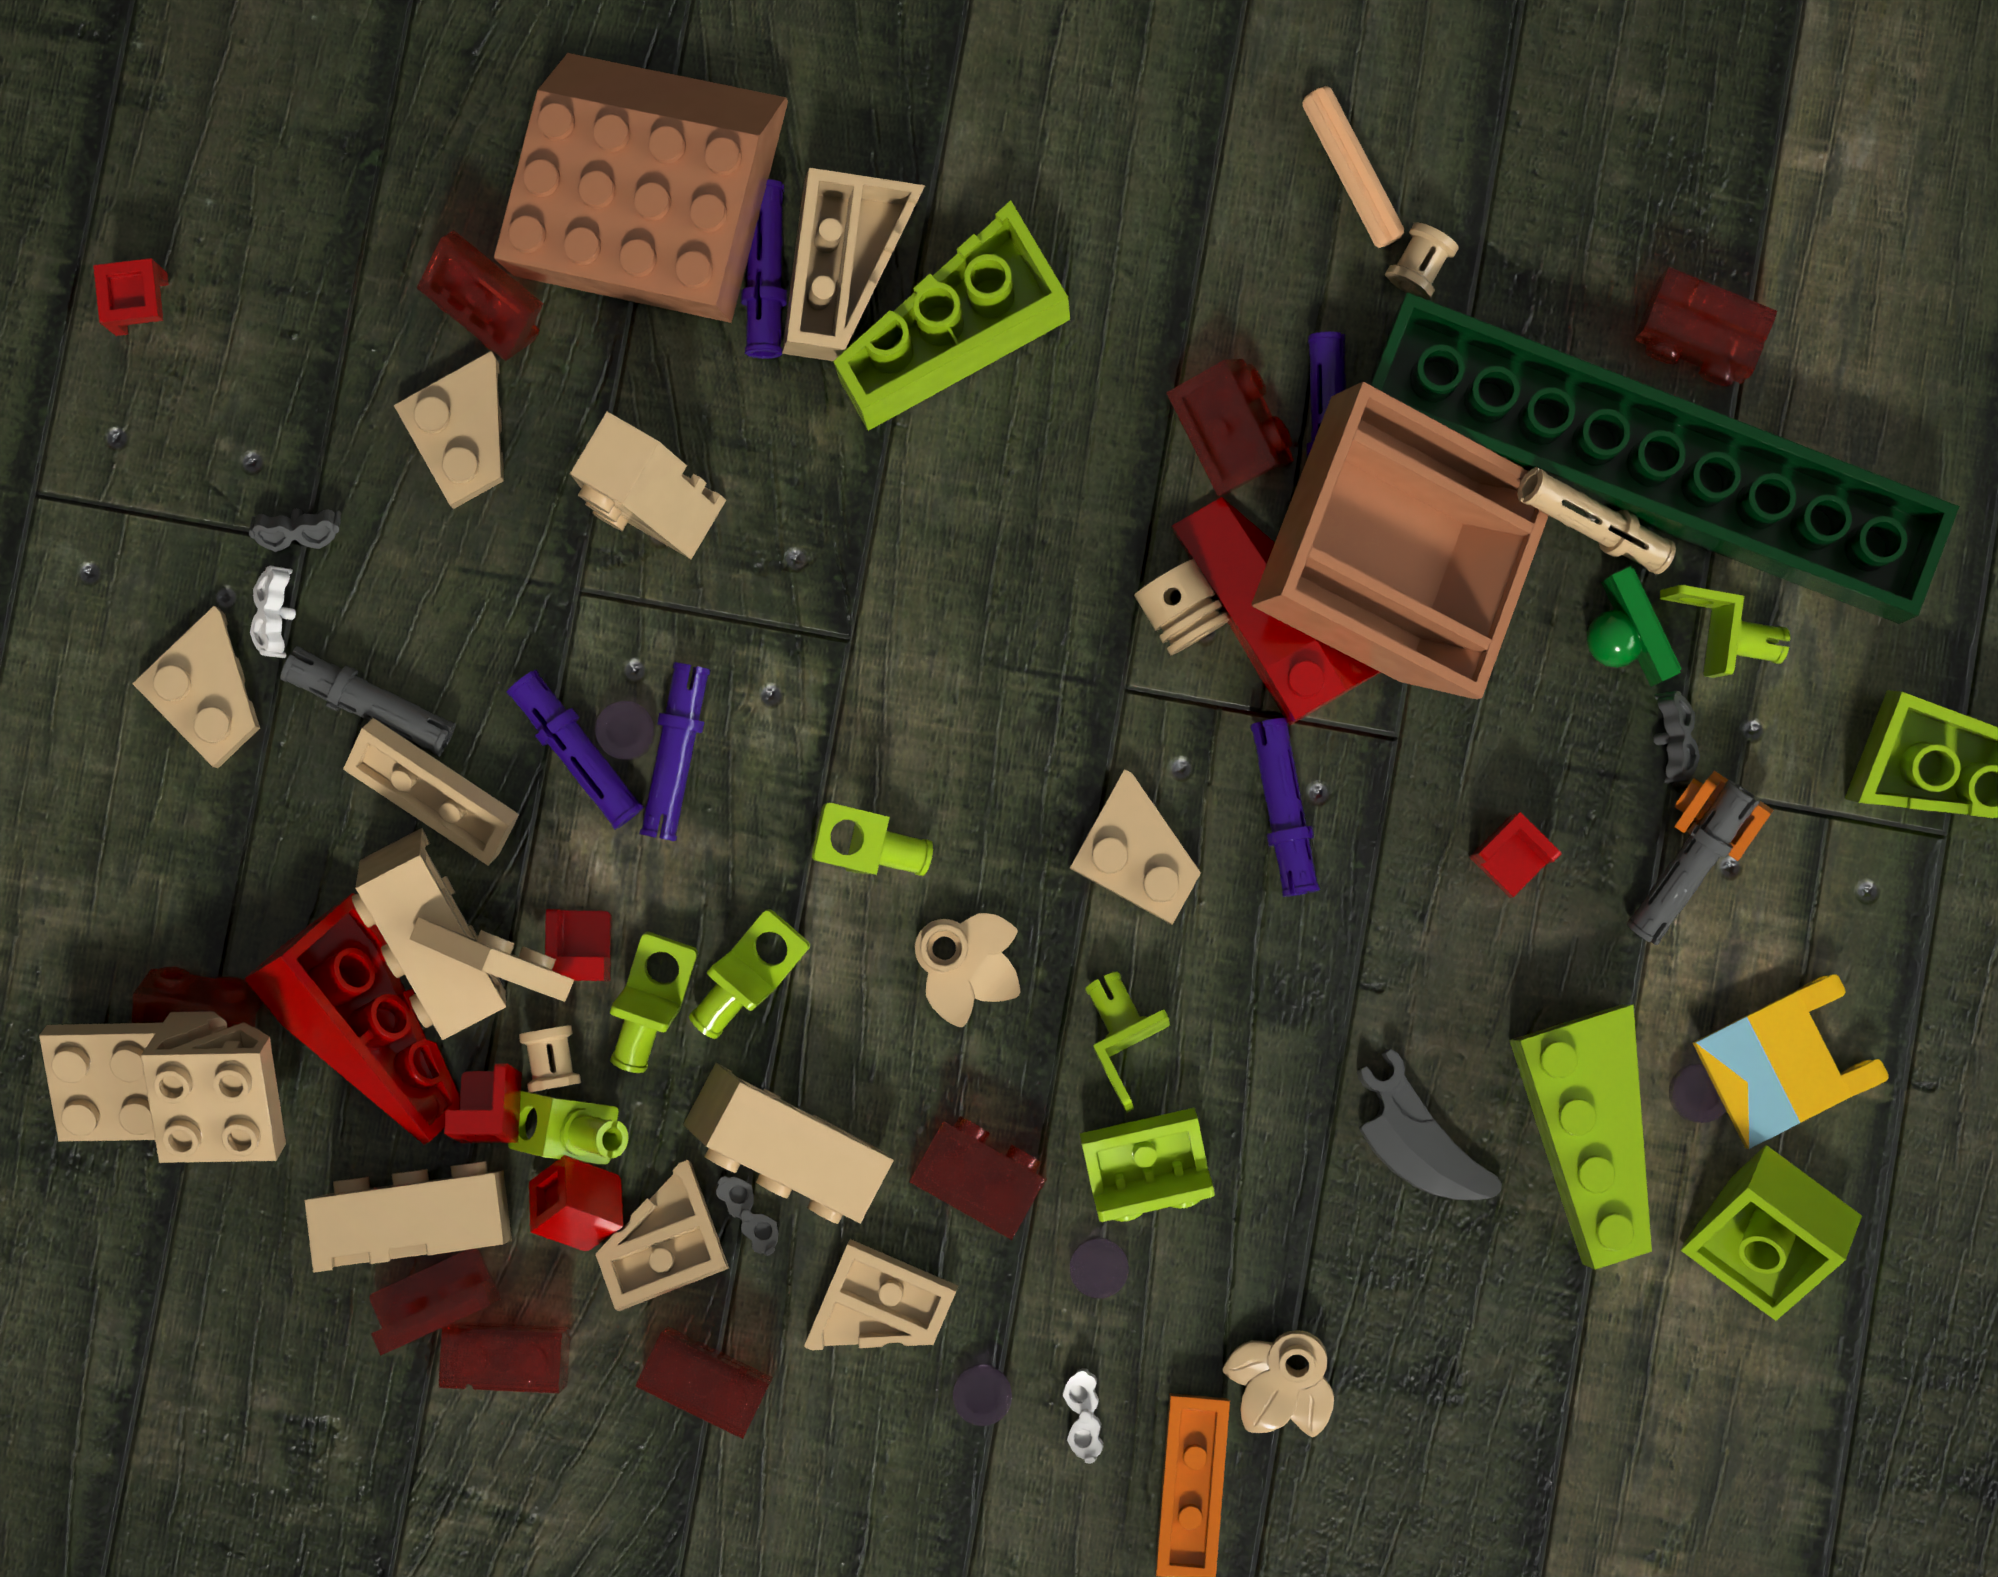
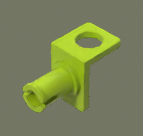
(1727, 631)
(870, 843)
(744, 977)
(649, 1004)
(1123, 1025)
(571, 1129)

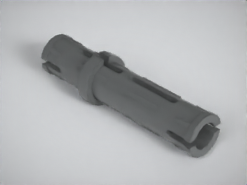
(356, 695)
(1685, 873)

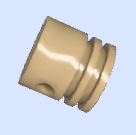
(1191, 617)

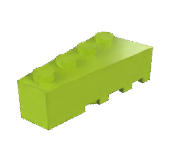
(955, 322)
(1928, 760)
(1591, 1126)

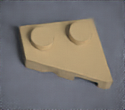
(459, 429)
(203, 690)
(1137, 853)
(494, 957)
(663, 1244)
(880, 1303)

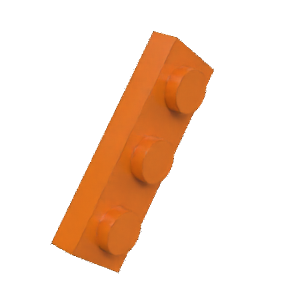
(1192, 1486)

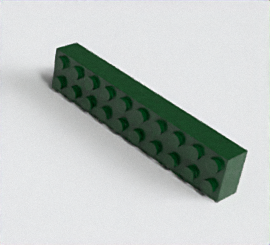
(1671, 461)

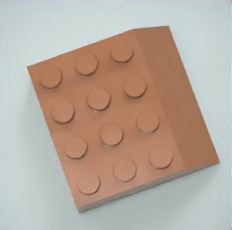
(640, 186)
(1403, 545)

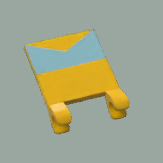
(1777, 1067)

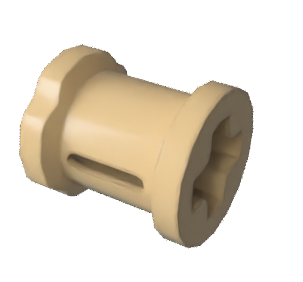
(1422, 260)
(539, 1063)

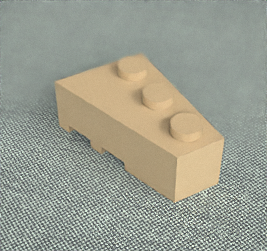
(840, 253)
(643, 484)
(392, 893)
(786, 1147)
(408, 1217)

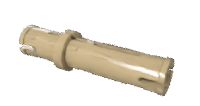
(1646, 547)

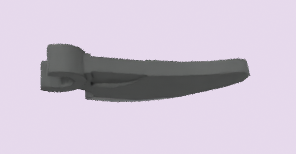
(1416, 1145)

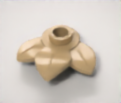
(974, 971)
(1276, 1390)

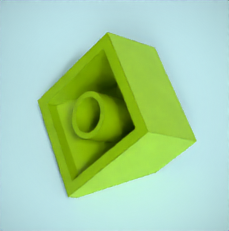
(1773, 1233)

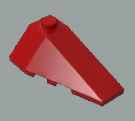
(1293, 666)
(358, 1018)

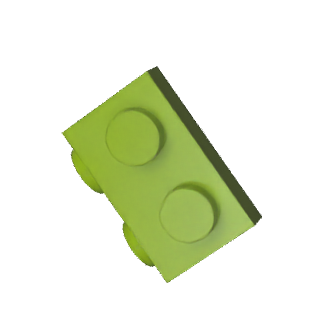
(1147, 1165)

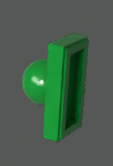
(1631, 631)

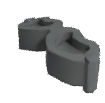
(308, 529)
(1681, 748)
(739, 1201)

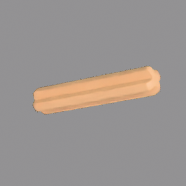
(1353, 166)

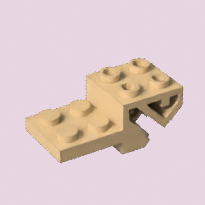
(177, 1082)

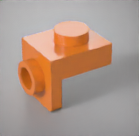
(1699, 798)

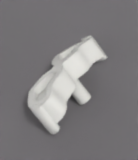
(267, 622)
(1082, 1399)

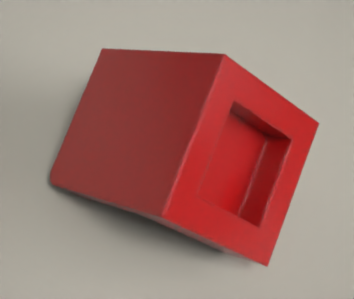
(129, 293)
(1514, 854)
(579, 943)
(487, 1107)
(575, 1203)

